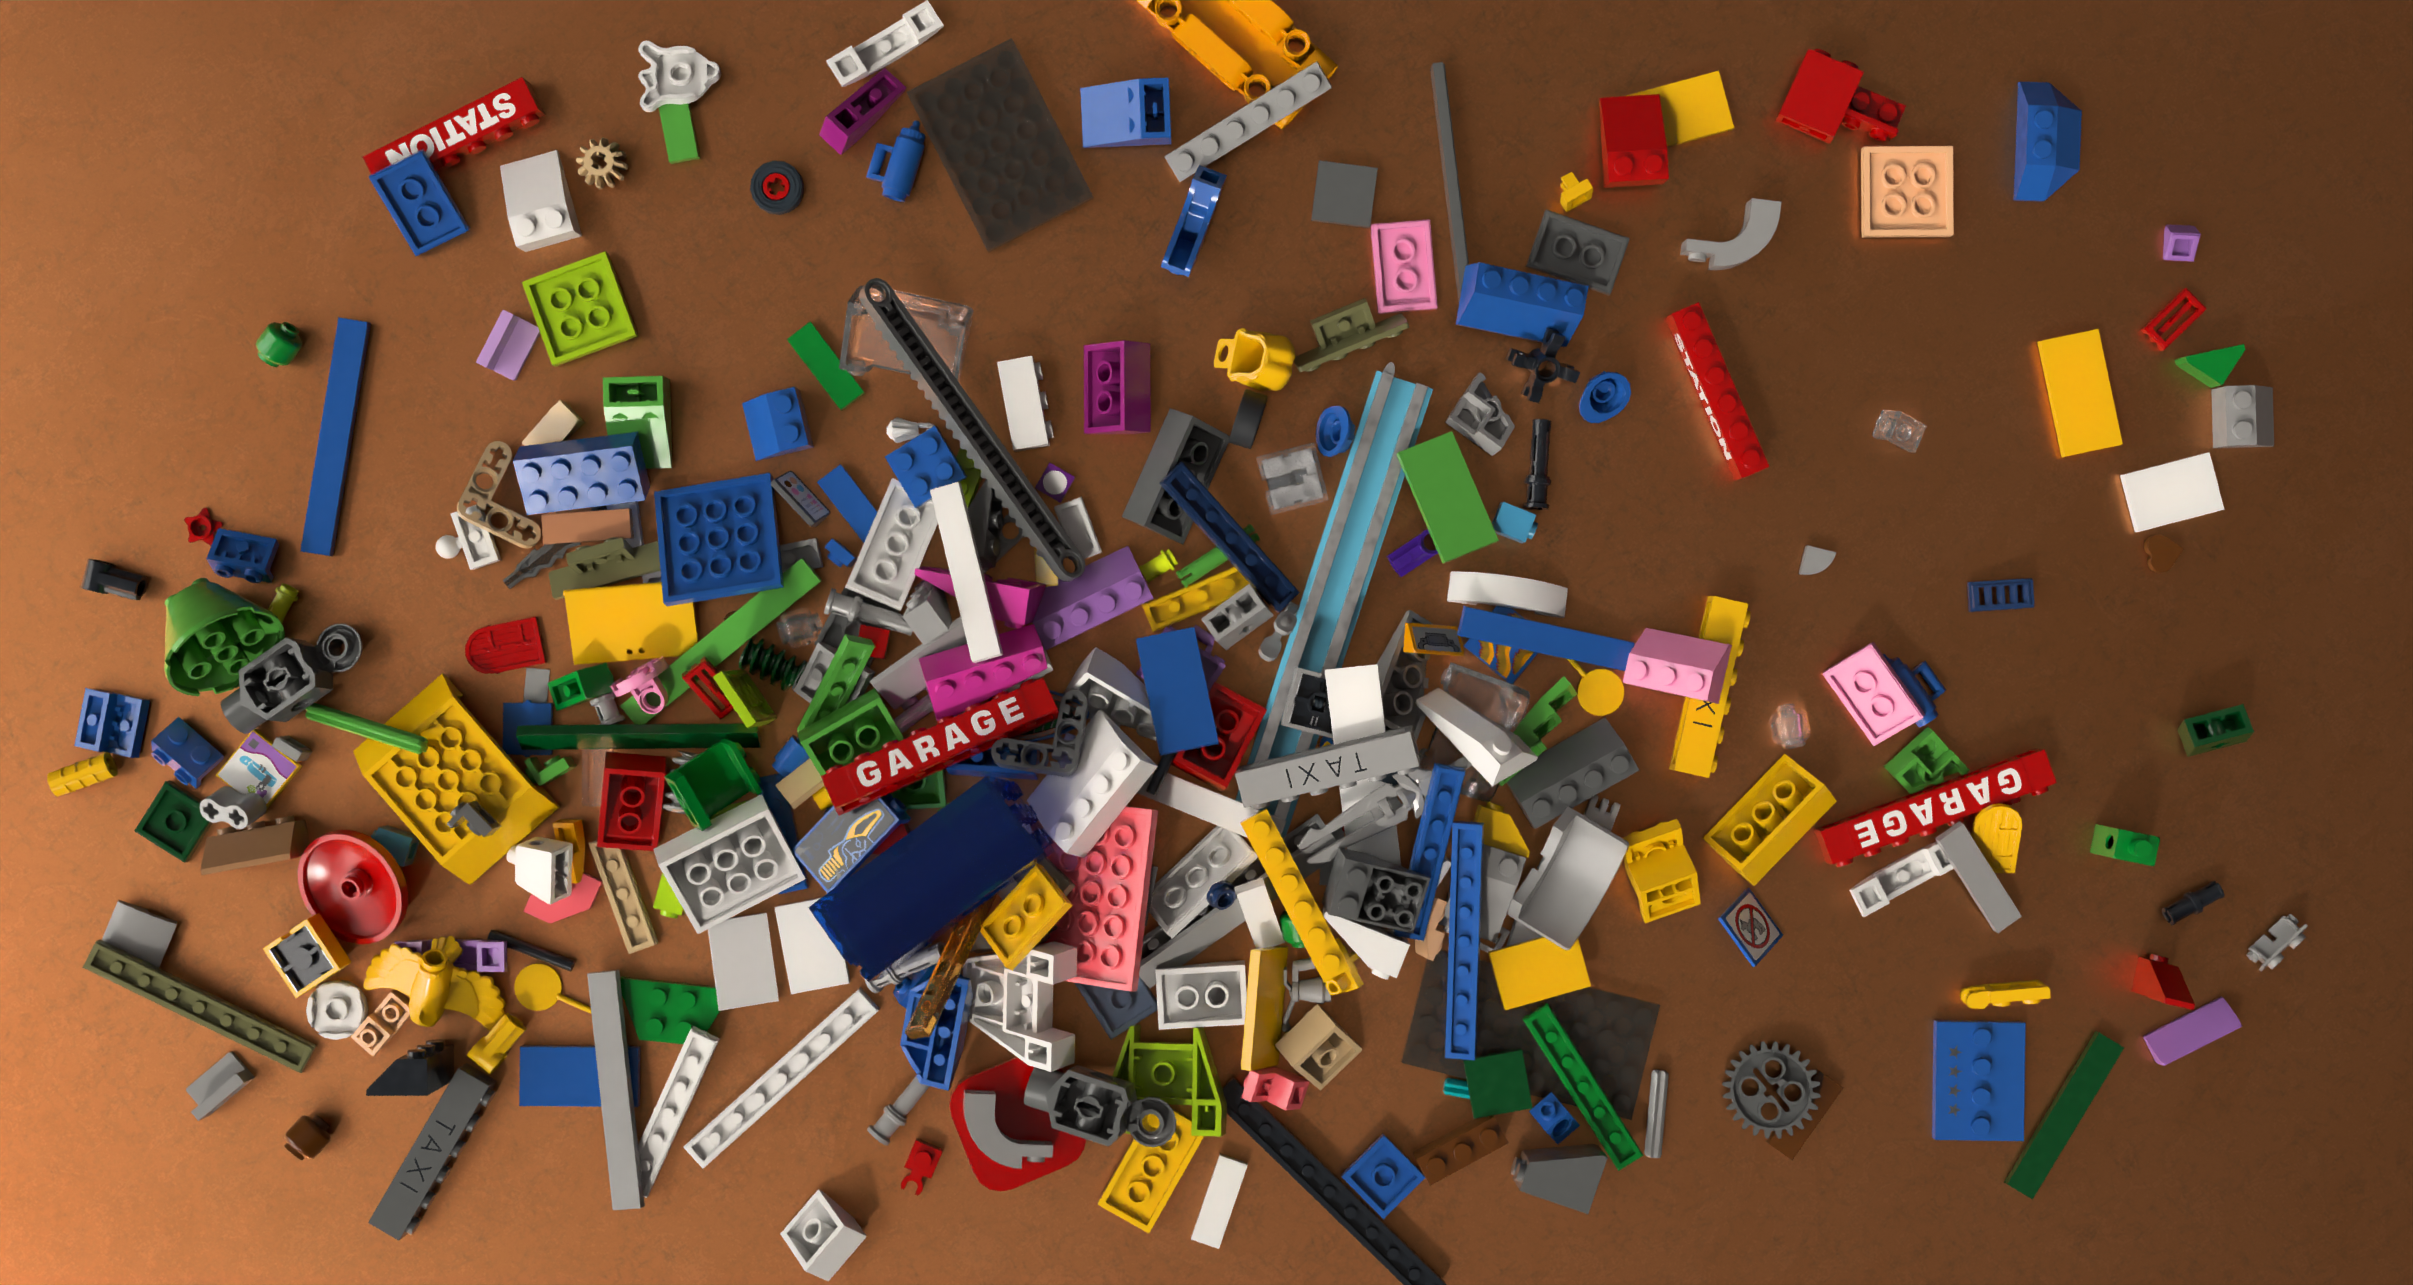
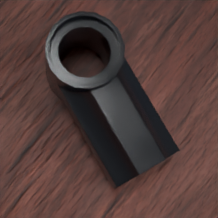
(106, 579)

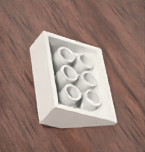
(1085, 804)
(729, 864)

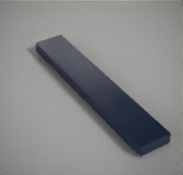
(1229, 537)

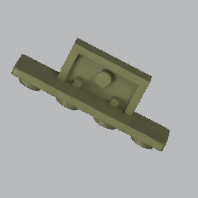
(1346, 331)
(604, 565)

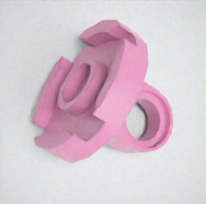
(642, 681)

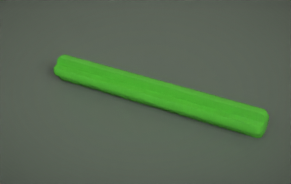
(367, 728)

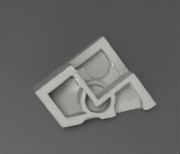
(1481, 417)

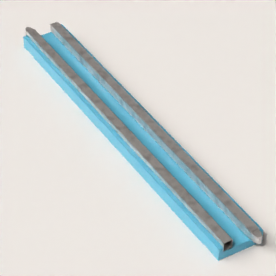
(1344, 558)

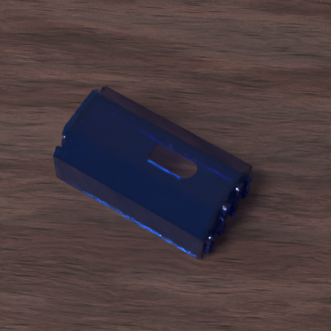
(933, 877)

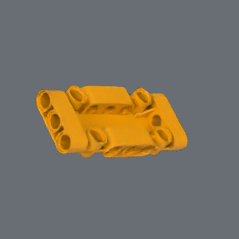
(1241, 42)

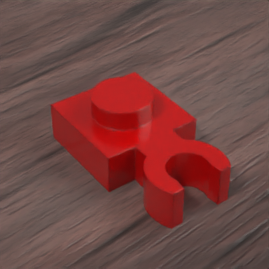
(921, 1162)

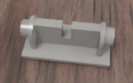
(2286, 935)

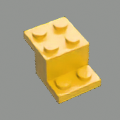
(1661, 871)

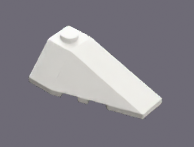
(1482, 741)

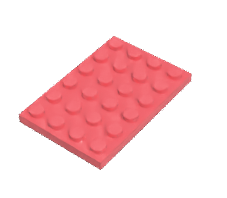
(1109, 901)

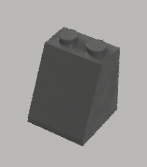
(1561, 1174)

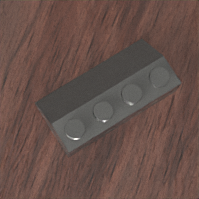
(1179, 440)
(1571, 773)

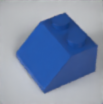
(777, 423)

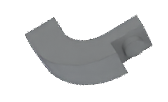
(1757, 230)
(980, 1121)

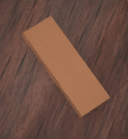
(587, 526)

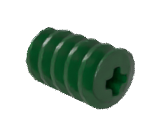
(771, 664)

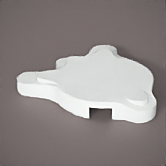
(675, 75)

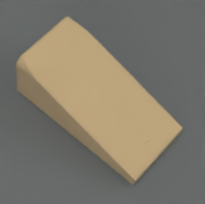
(555, 426)

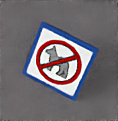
(1750, 927)

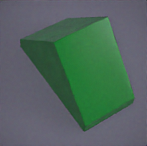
(2212, 366)

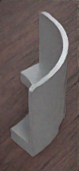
(1569, 880)

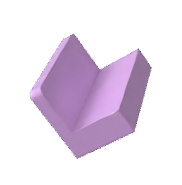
(508, 345)

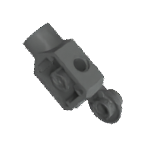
(290, 677)
(1098, 1106)

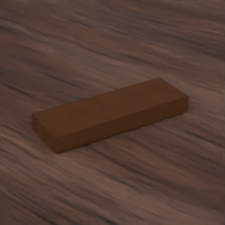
(1791, 1145)

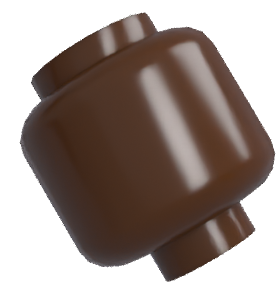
(307, 1137)

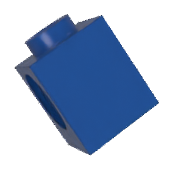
(1554, 1118)

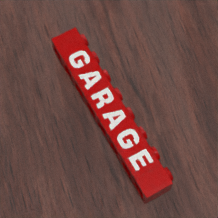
(939, 746)
(1935, 806)

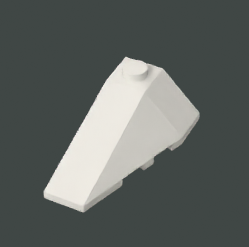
(1115, 691)

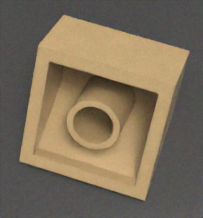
(1318, 1047)

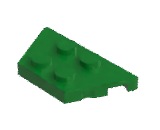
(668, 1009)

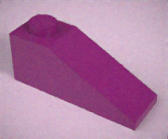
(861, 111)

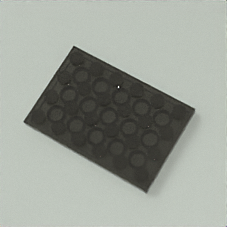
(1000, 145)

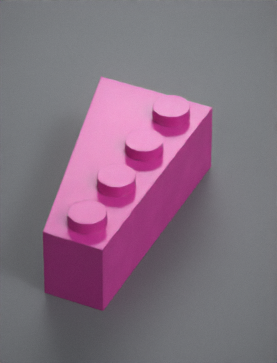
(959, 683)

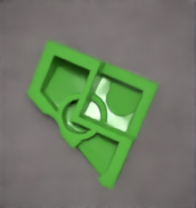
(1924, 762)

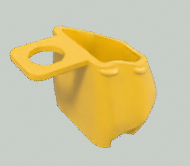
(1257, 359)

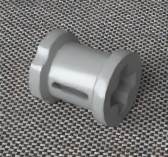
(607, 709)

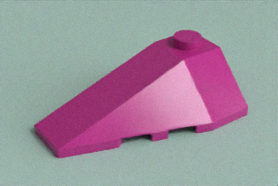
(1010, 598)

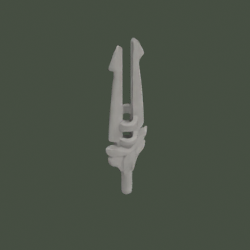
(1412, 792)

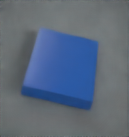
(419, 202)

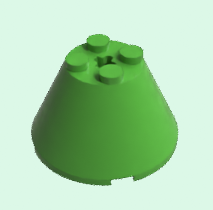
(213, 637)

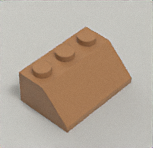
(255, 845)

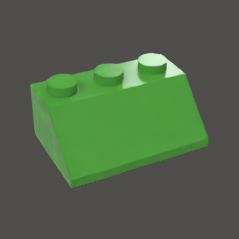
(849, 731)

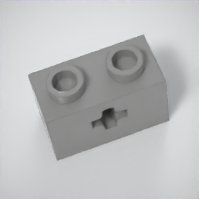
(1237, 617)

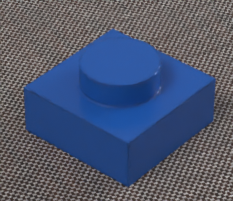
(840, 554)

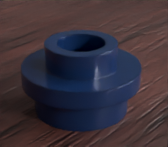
(1221, 895)

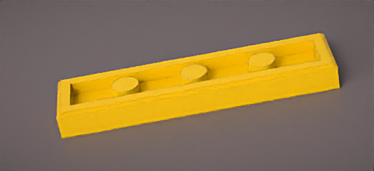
(1194, 598)

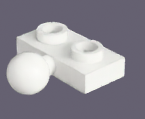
(476, 543)

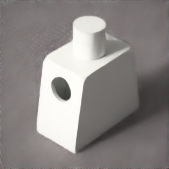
(543, 867)

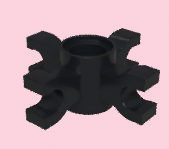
(1551, 344)

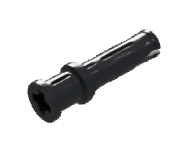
(1537, 480)

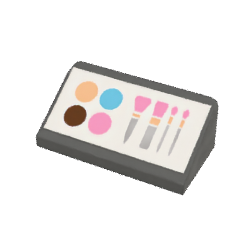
(801, 498)

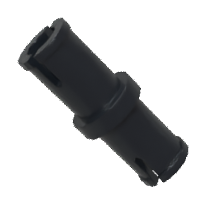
(2193, 902)

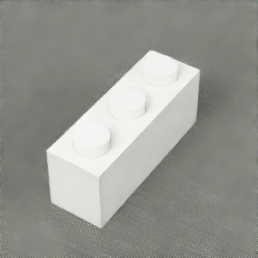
(1025, 403)

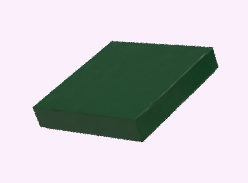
(174, 822)
(1497, 1083)

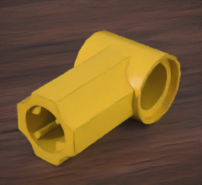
(492, 1049)

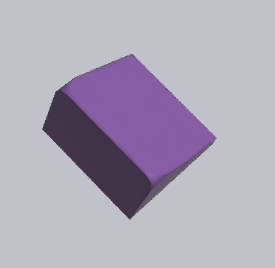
(2180, 242)

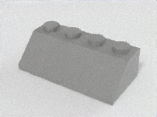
(905, 678)

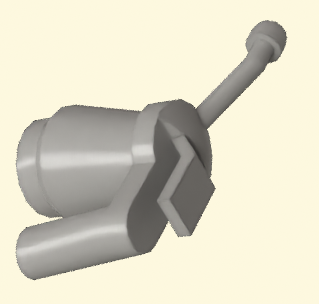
(1307, 990)

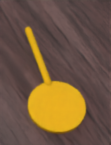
(1599, 690)
(541, 987)

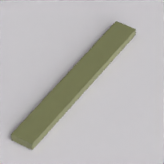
(199, 1006)

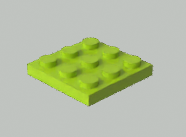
(579, 309)

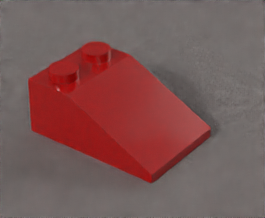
(1633, 141)
(1235, 725)
(631, 801)

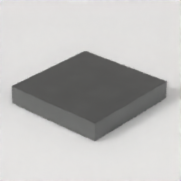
(1344, 194)

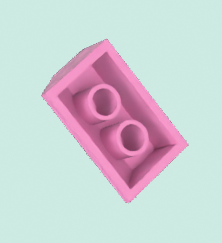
(1678, 665)

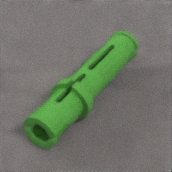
(1208, 562)

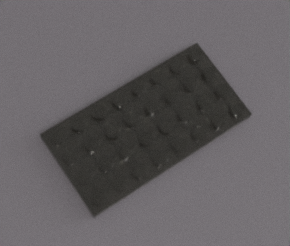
(1605, 1027)

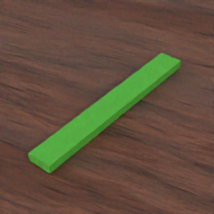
(729, 636)

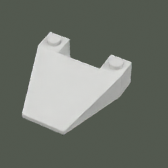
(1018, 1003)

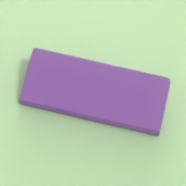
(2192, 1031)

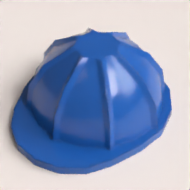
(1604, 397)
(1334, 431)

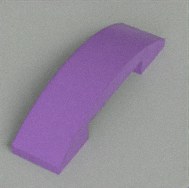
(476, 954)

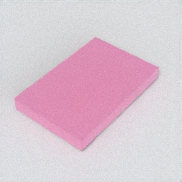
(1403, 266)
(1873, 694)

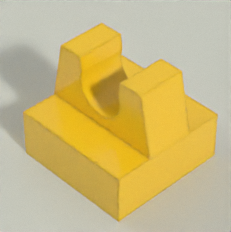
(1574, 192)

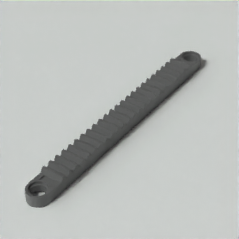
(971, 430)

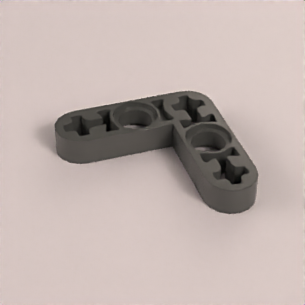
(1060, 746)

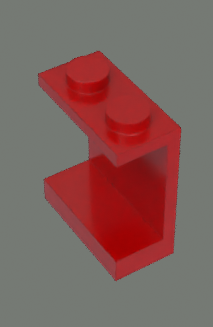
(1820, 95)

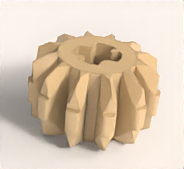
(594, 172)

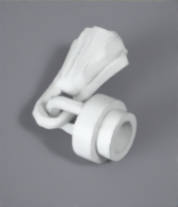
(904, 430)

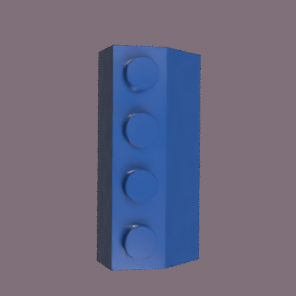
(1519, 303)

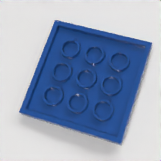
(718, 539)

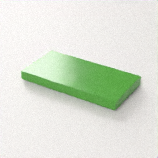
(1447, 497)

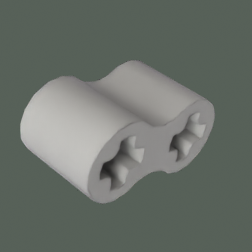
(233, 807)

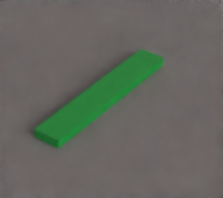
(1582, 1086)

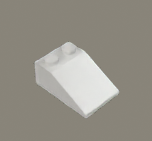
(539, 202)
(1373, 944)
(1201, 995)

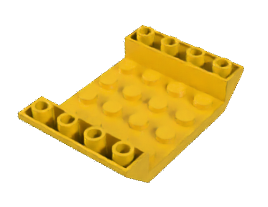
(458, 767)

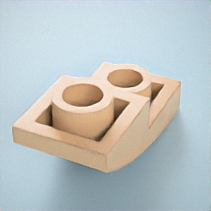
(1433, 938)
(383, 1023)

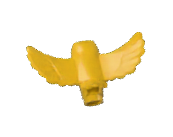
(436, 983)

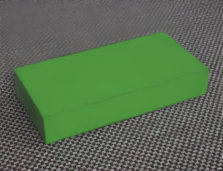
(679, 132)

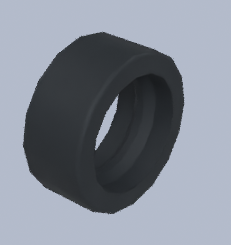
(1248, 419)

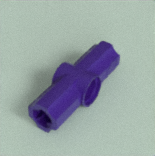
(1410, 555)

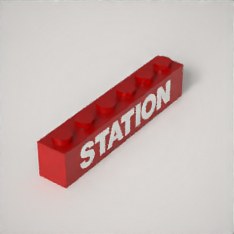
(466, 128)
(1716, 391)

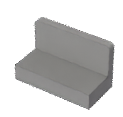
(218, 1085)

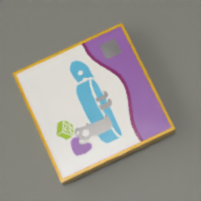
(258, 768)

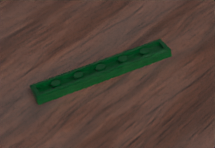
(2064, 1115)

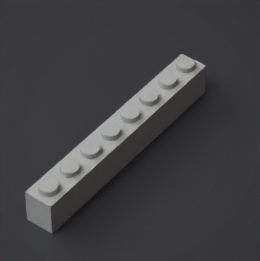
(1211, 923)

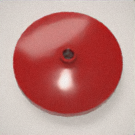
(353, 886)

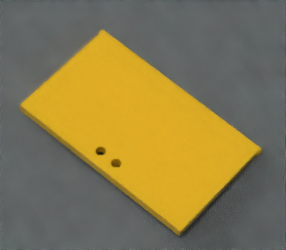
(624, 619)

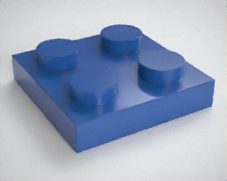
(925, 465)
(1383, 1176)

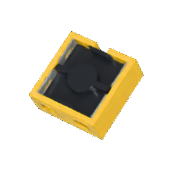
(307, 955)

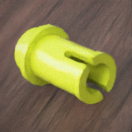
(1159, 565)
(283, 600)

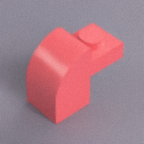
(1275, 1087)

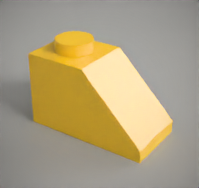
(1500, 829)

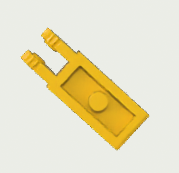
(2004, 993)

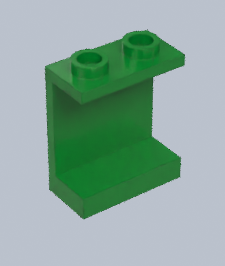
(712, 781)

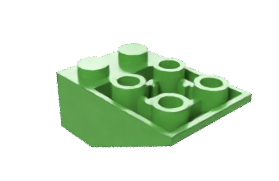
(643, 407)

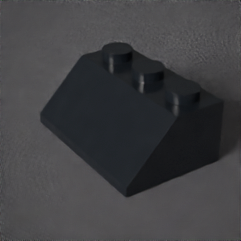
(417, 1072)

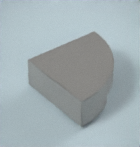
(1815, 560)

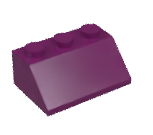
(1117, 388)

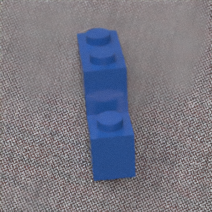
(1194, 221)

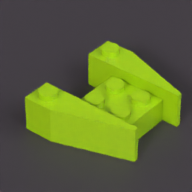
(1178, 1076)

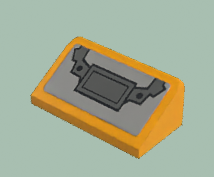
(1432, 639)

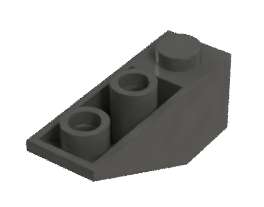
(986, 522)

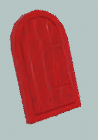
(506, 646)

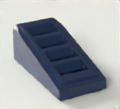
(2026, 594)

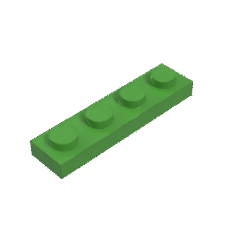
(839, 678)

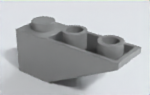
(928, 612)

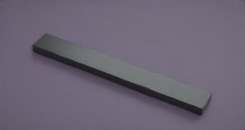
(1450, 172)

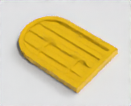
(1998, 836)

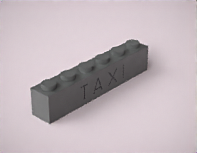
(433, 1151)

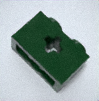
(2215, 730)

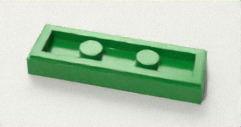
(825, 366)

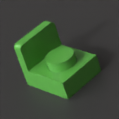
(554, 769)

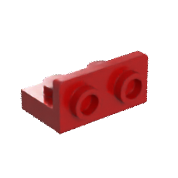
(1873, 114)

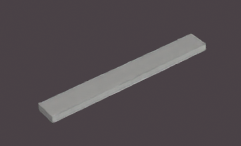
(616, 1090)

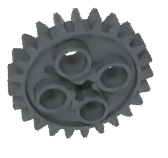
(1791, 1073)

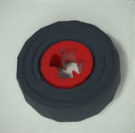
(769, 174)

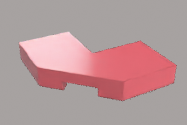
(581, 899)

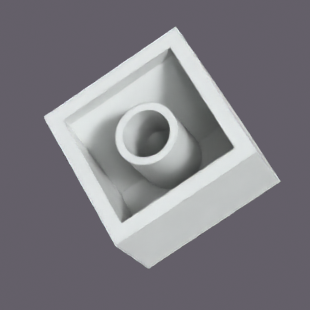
(822, 1236)

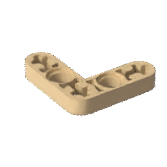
(484, 496)

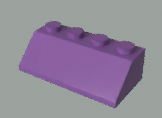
(1098, 595)

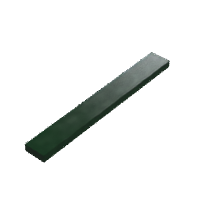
(634, 736)

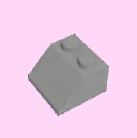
(2242, 416)

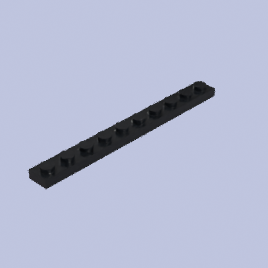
(1327, 1189)

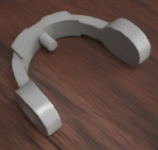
(1284, 626)

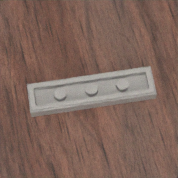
(1978, 877)

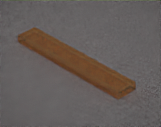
(947, 972)

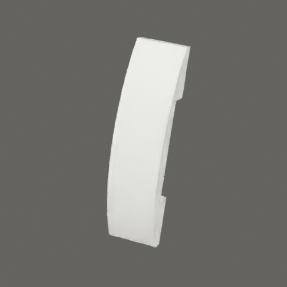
(886, 46)
(1507, 592)
(1899, 877)

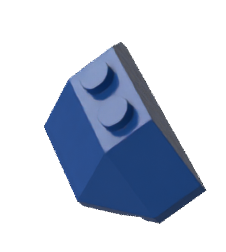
(2045, 141)
(938, 1055)

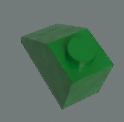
(581, 686)

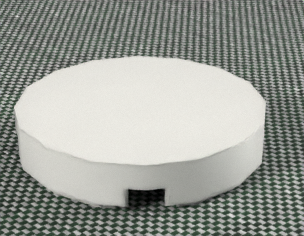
(336, 1009)

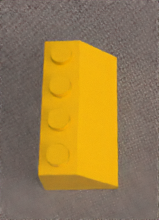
(1770, 819)

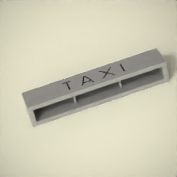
(1328, 767)

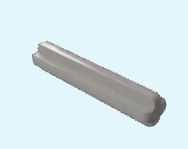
(1656, 1113)

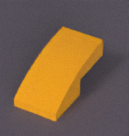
(572, 831)

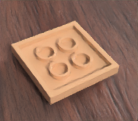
(1907, 191)

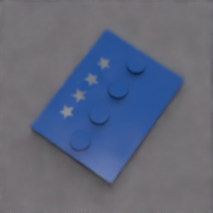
(1978, 1080)

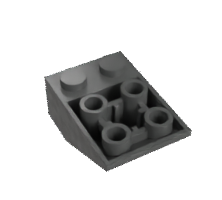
(1374, 891)

